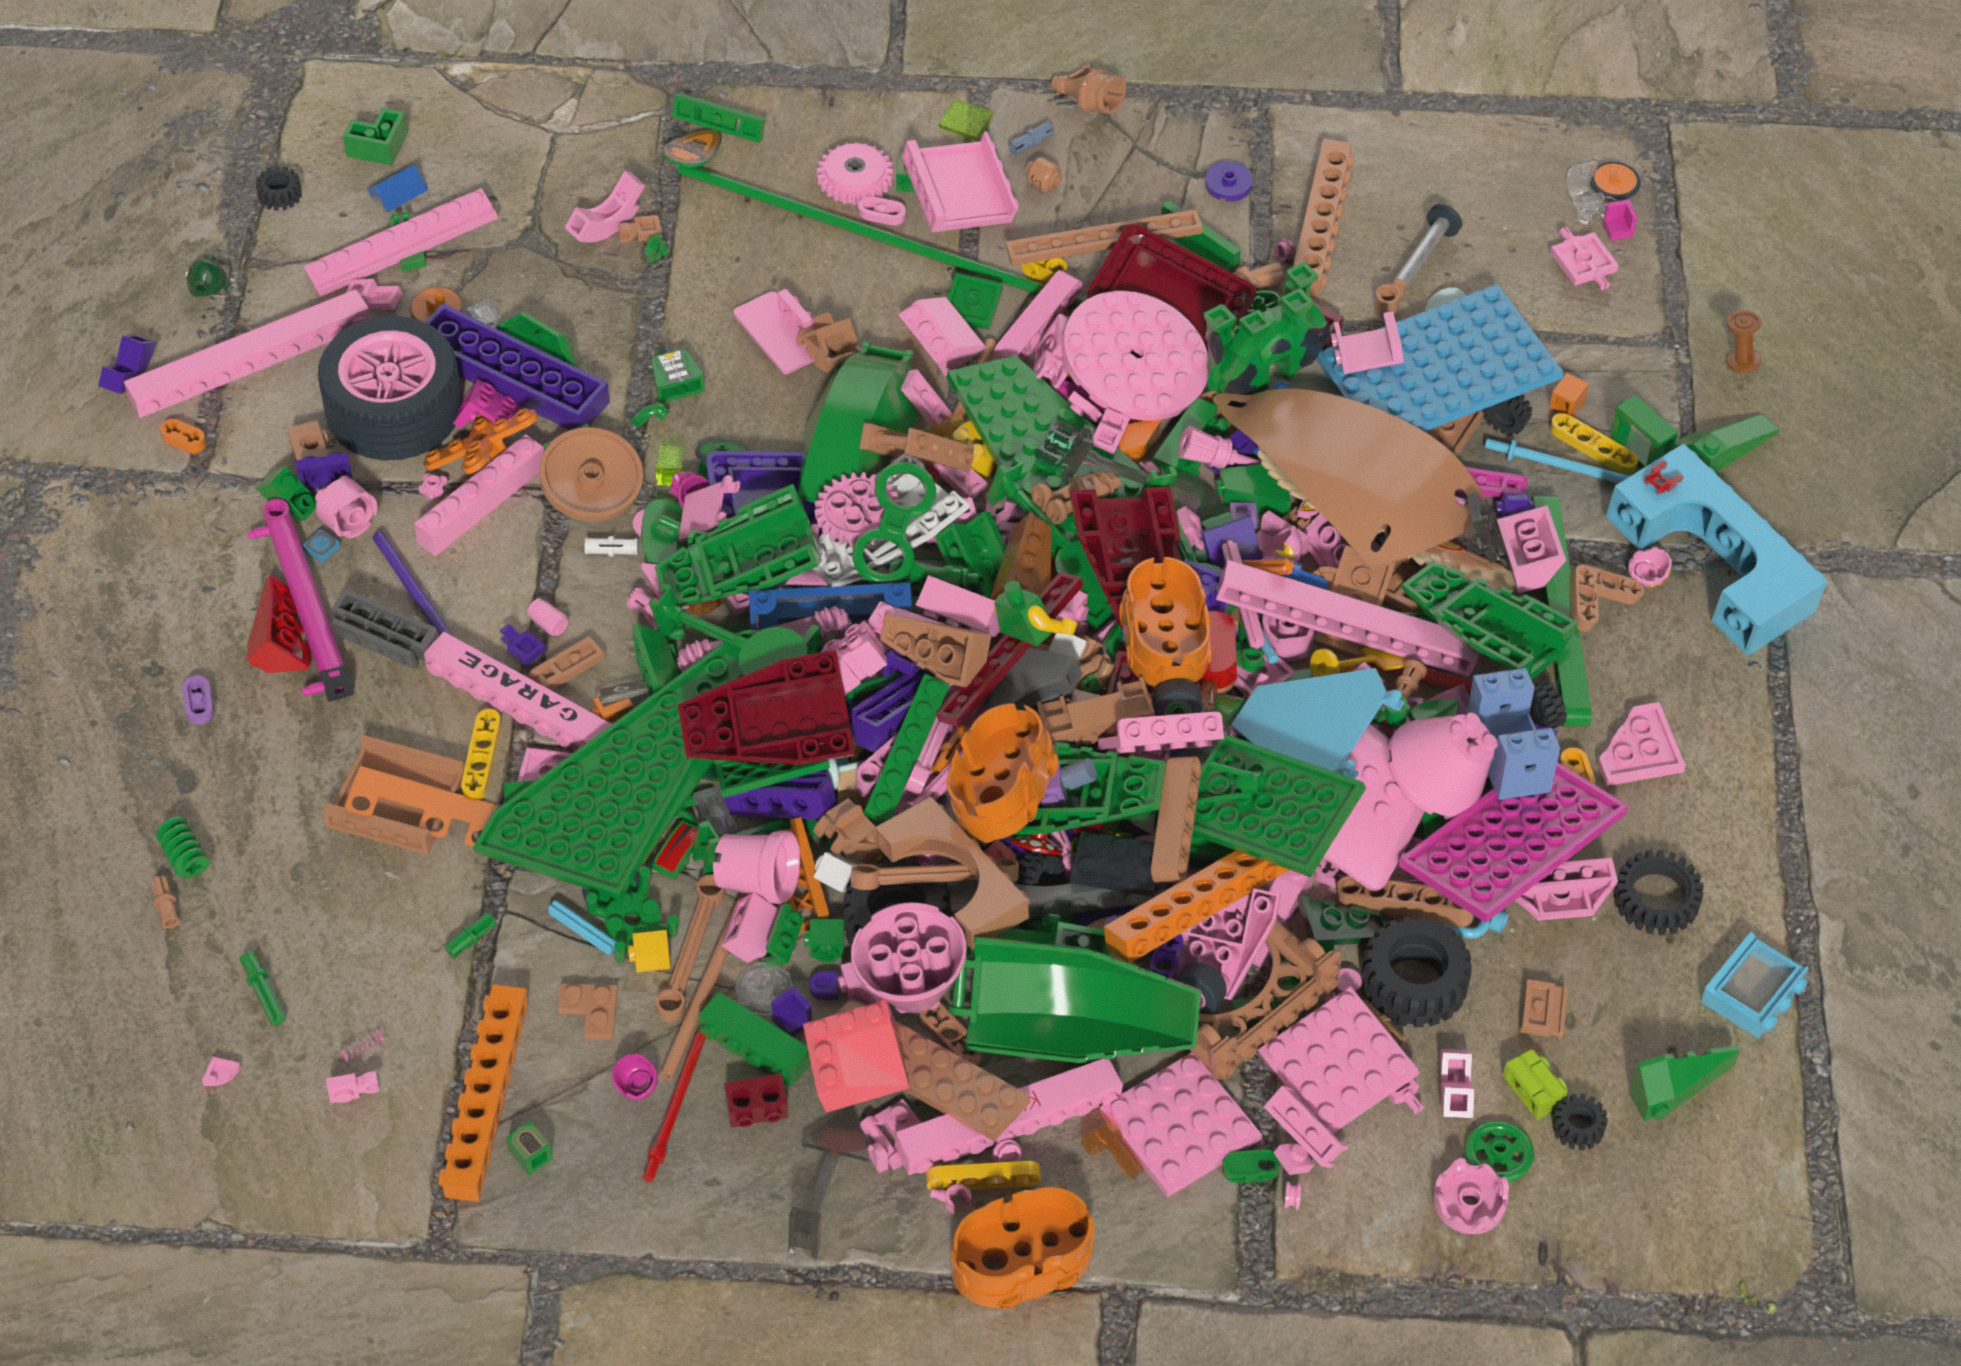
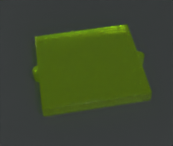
(965, 119)

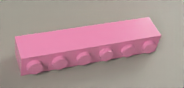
(479, 495)

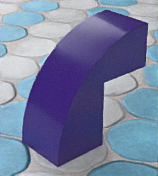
(131, 361)

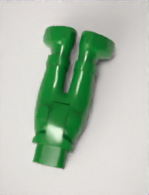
(951, 574)

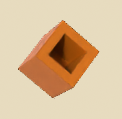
(1568, 395)

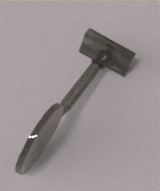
(1186, 489)

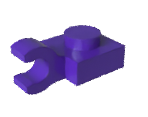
(522, 646)

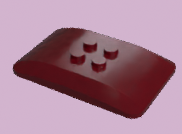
(1172, 274)

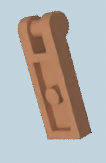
(568, 664)

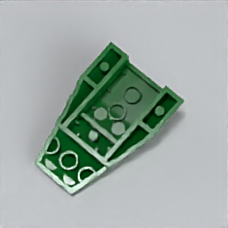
(748, 553)
(1491, 621)
(1120, 792)

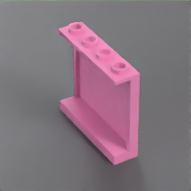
(960, 185)

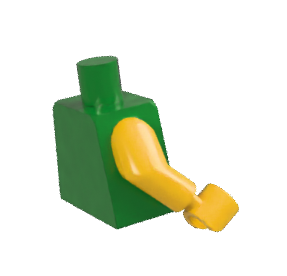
(1025, 617)

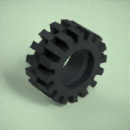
(278, 198)
(1512, 421)
(1547, 706)
(1041, 870)
(1575, 1135)

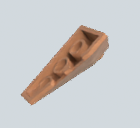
(943, 650)

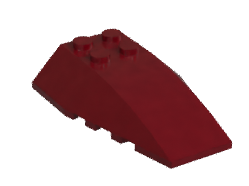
(1123, 534)

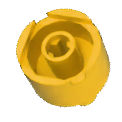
(982, 461)

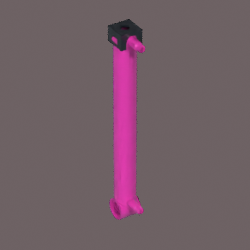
(311, 612)

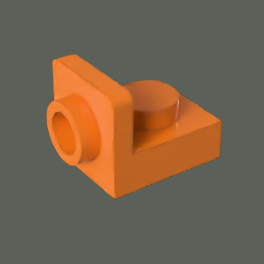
(613, 711)

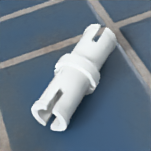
(592, 546)

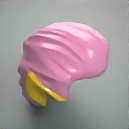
(1285, 545)

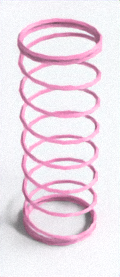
(346, 1058)

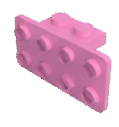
(775, 325)

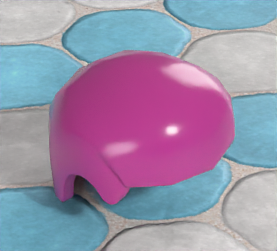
(634, 1077)

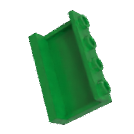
(1208, 244)

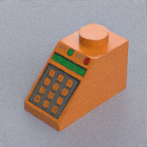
(1139, 439)

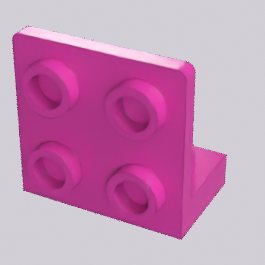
(488, 402)

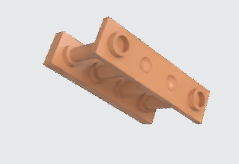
(919, 444)

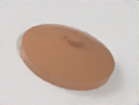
(591, 474)

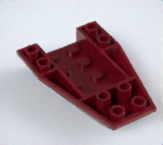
(774, 715)

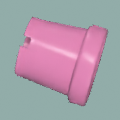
(759, 865)

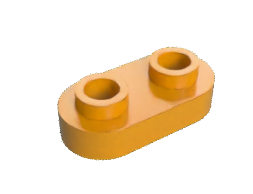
(1580, 759)

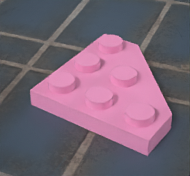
(1641, 748)

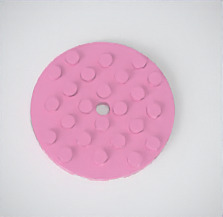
(1144, 388)

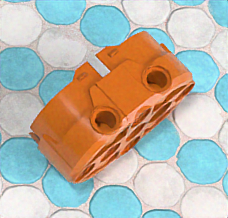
(1172, 642)
(1001, 772)
(1039, 1218)

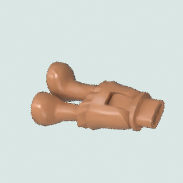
(1054, 503)

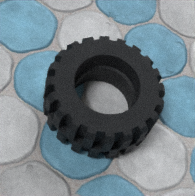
(861, 904)
(1423, 942)

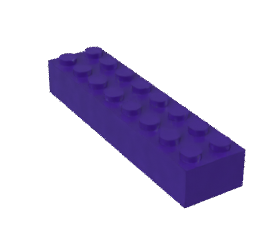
(521, 370)

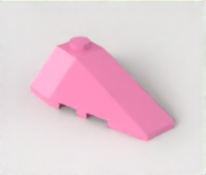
(1290, 886)

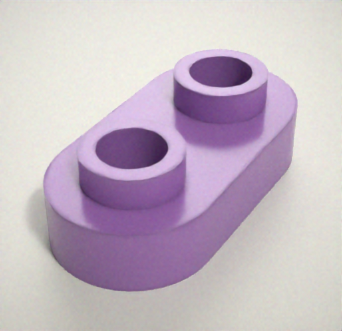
(197, 702)

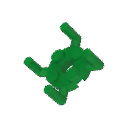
(631, 904)

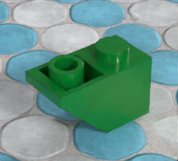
(286, 486)

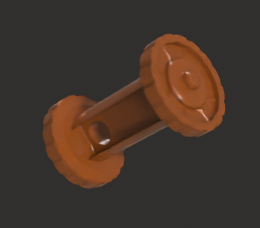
(1743, 325)

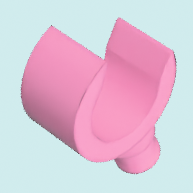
(946, 1195)

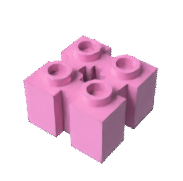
(858, 654)

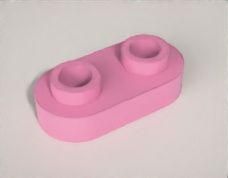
(881, 210)

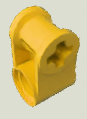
(1044, 269)

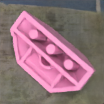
(1571, 890)

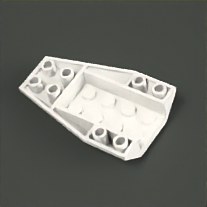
(837, 562)

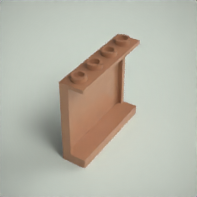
(394, 821)

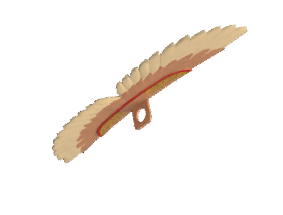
(1445, 554)

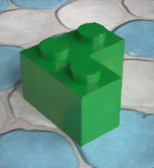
(376, 141)

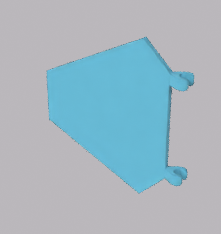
(1316, 716)

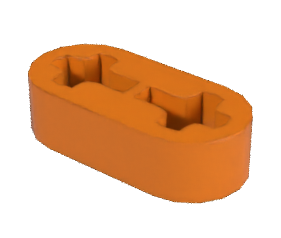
(181, 438)

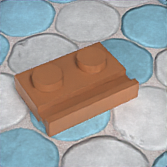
(1544, 1009)

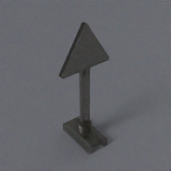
(838, 1138)

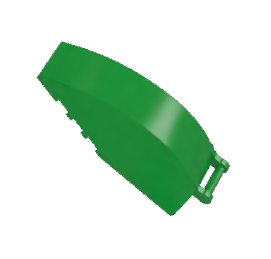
(857, 393)
(1071, 1004)

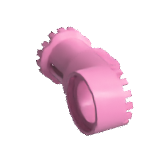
(642, 604)

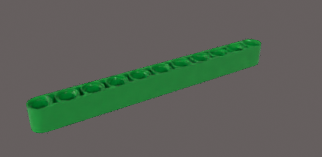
(1570, 666)

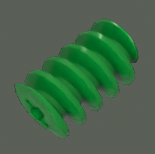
(182, 848)

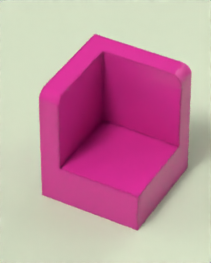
(1619, 220)

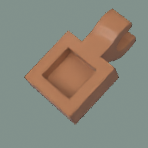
(641, 228)

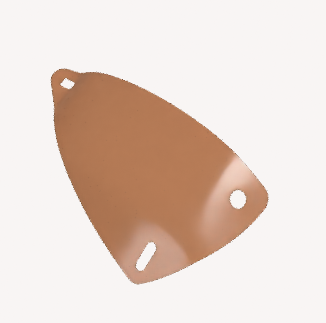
(1359, 468)

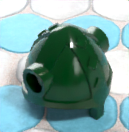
(207, 274)

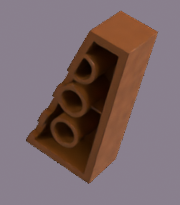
(1026, 557)

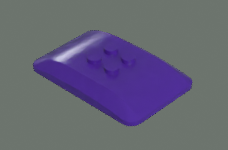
(758, 476)

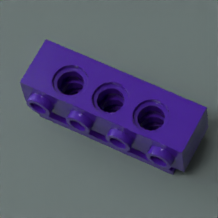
(884, 712)
(794, 798)

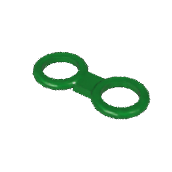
(894, 523)

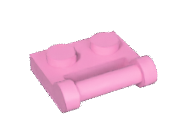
(895, 1118)

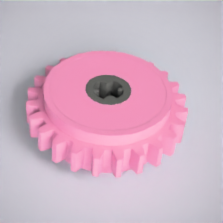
(854, 172)

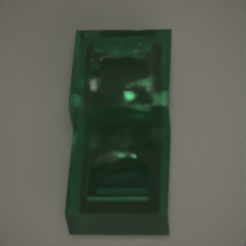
(1057, 443)

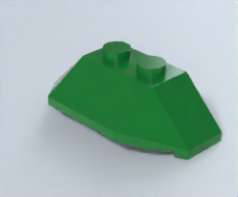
(539, 335)

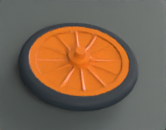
(1616, 180)

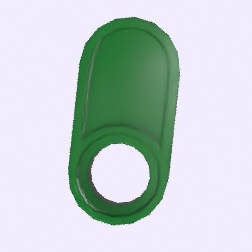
(1244, 1167)

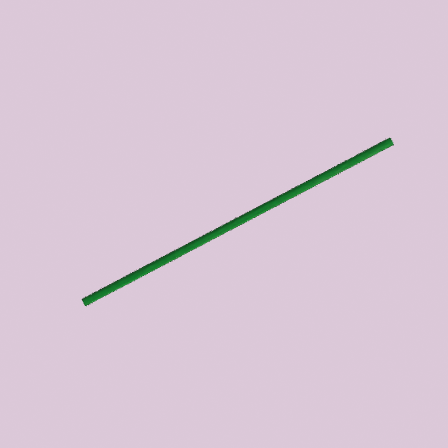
(867, 231)

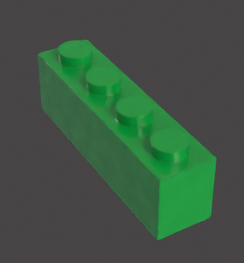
(754, 1039)

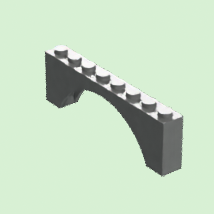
(1034, 678)
(1057, 899)

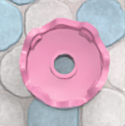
(1475, 1181)

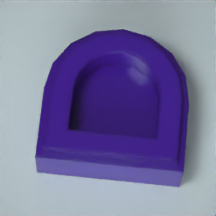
(824, 985)

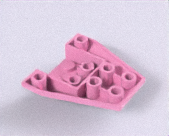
(1231, 937)

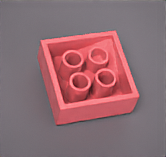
(856, 1056)

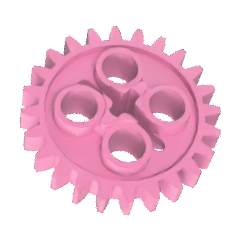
(845, 516)

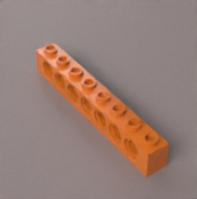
(1187, 904)
(469, 1182)

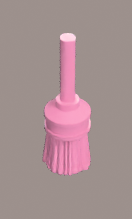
(1211, 450)

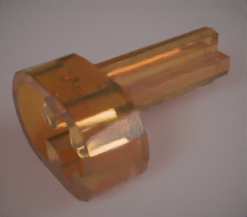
(1109, 1137)

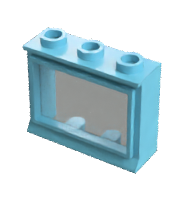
(1755, 986)

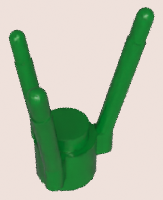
(1248, 781)

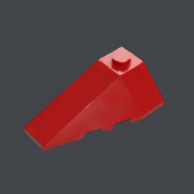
(275, 635)

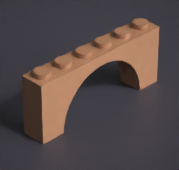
(931, 830)

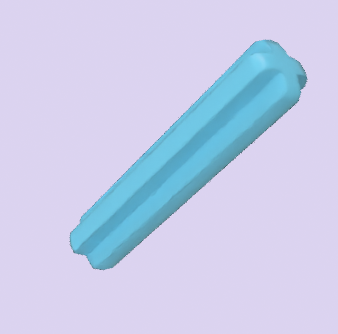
(582, 927)

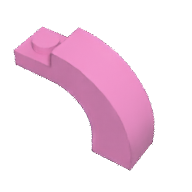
(603, 220)

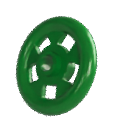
(1498, 1129)

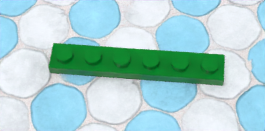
(906, 749)

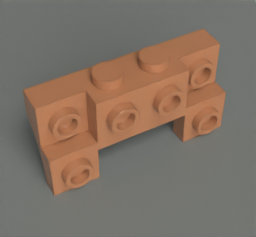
(1095, 717)

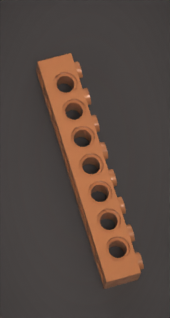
(1324, 208)

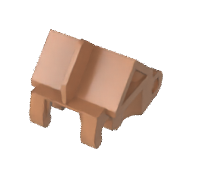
(825, 335)
(853, 832)

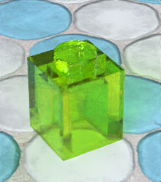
(669, 461)

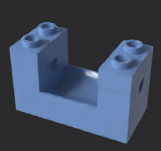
(1524, 756)

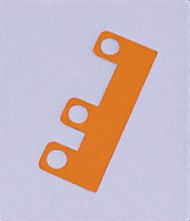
(432, 800)

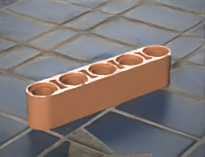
(1176, 819)
(1402, 901)

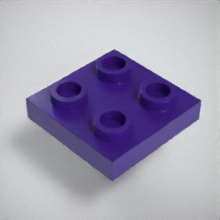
(322, 471)

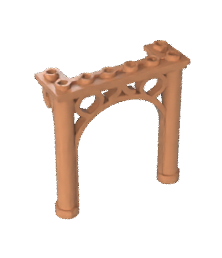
(1309, 963)

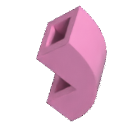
(1455, 1084)

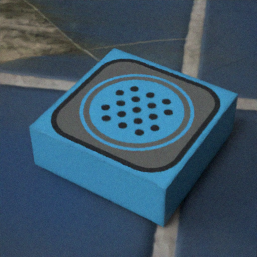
(321, 546)

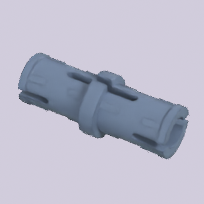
(1031, 138)

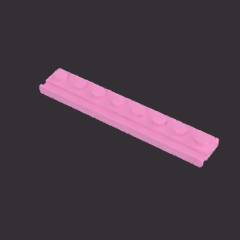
(400, 242)

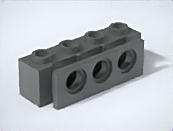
(380, 625)

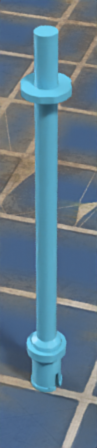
(1513, 450)

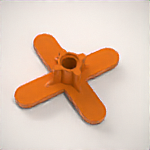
(483, 443)

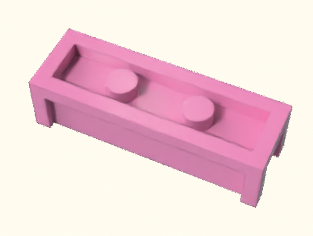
(1305, 1127)

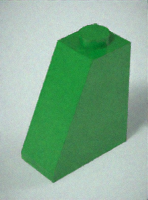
(1253, 485)

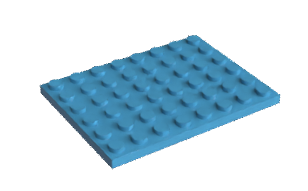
(1453, 363)

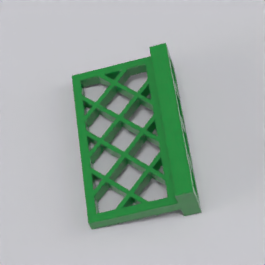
(732, 772)

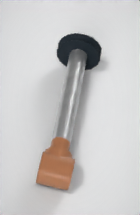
(1443, 222)

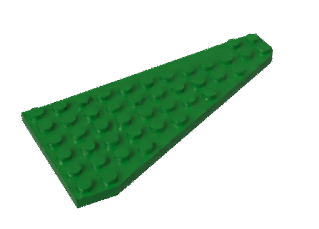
(614, 796)

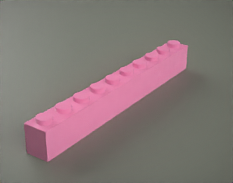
(244, 354)
(1344, 617)

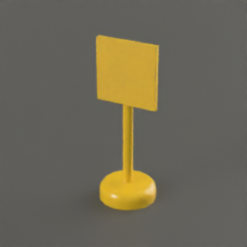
(1325, 662)

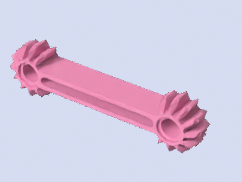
(831, 622)

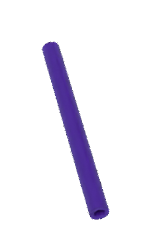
(410, 583)

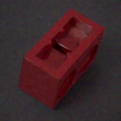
(754, 1094)

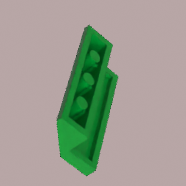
(974, 547)

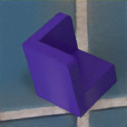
(791, 1012)

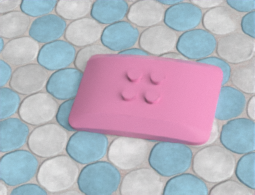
(1381, 820)

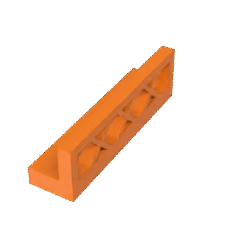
(813, 886)

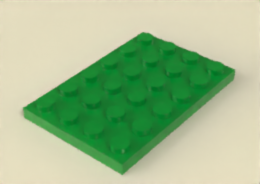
(1289, 820)

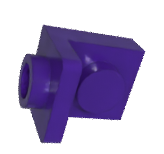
(897, 661)

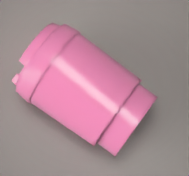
(547, 617)

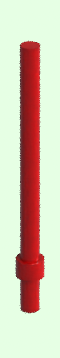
(657, 1151)

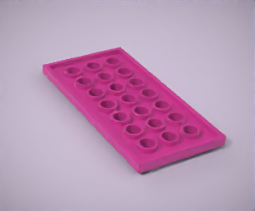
(1510, 823)

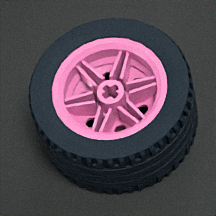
(390, 387)

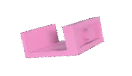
(1369, 348)

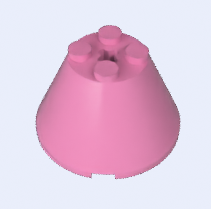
(1442, 762)
(909, 955)

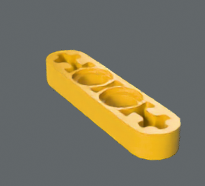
(1596, 441)
(483, 755)
(984, 1175)

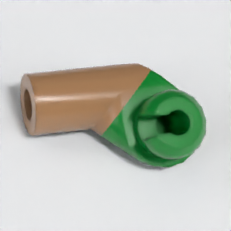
(1099, 679)

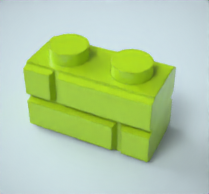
(1535, 1083)

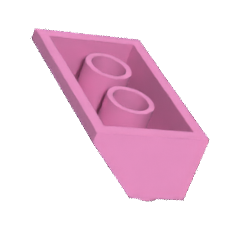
(941, 332)
(1327, 543)
(1531, 547)
(958, 606)

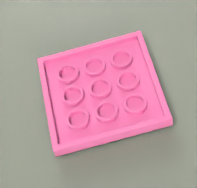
(1339, 1060)
(1180, 1124)

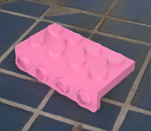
(1164, 733)

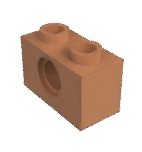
(308, 440)

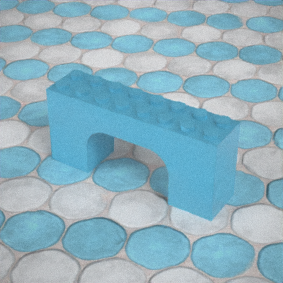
(1776, 580)

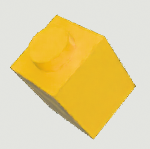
(650, 951)

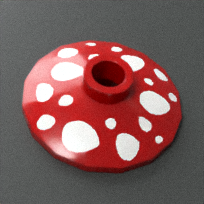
(1036, 843)

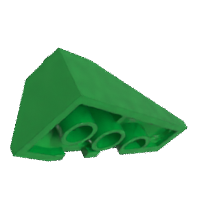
(1729, 441)
(1668, 1081)

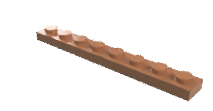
(1098, 237)

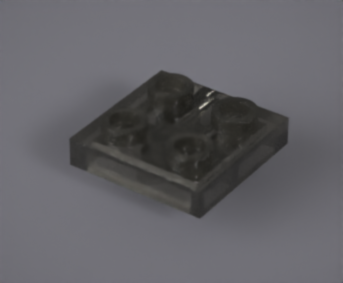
(1484, 527)

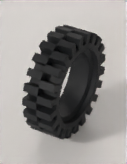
(1660, 865)

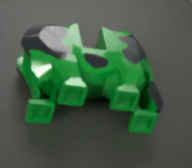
(1281, 336)

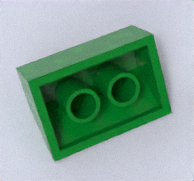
(654, 658)

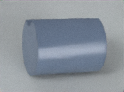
(1078, 774)

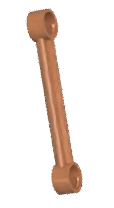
(871, 877)
(689, 950)

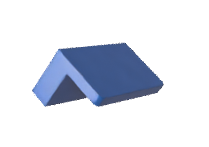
(398, 188)

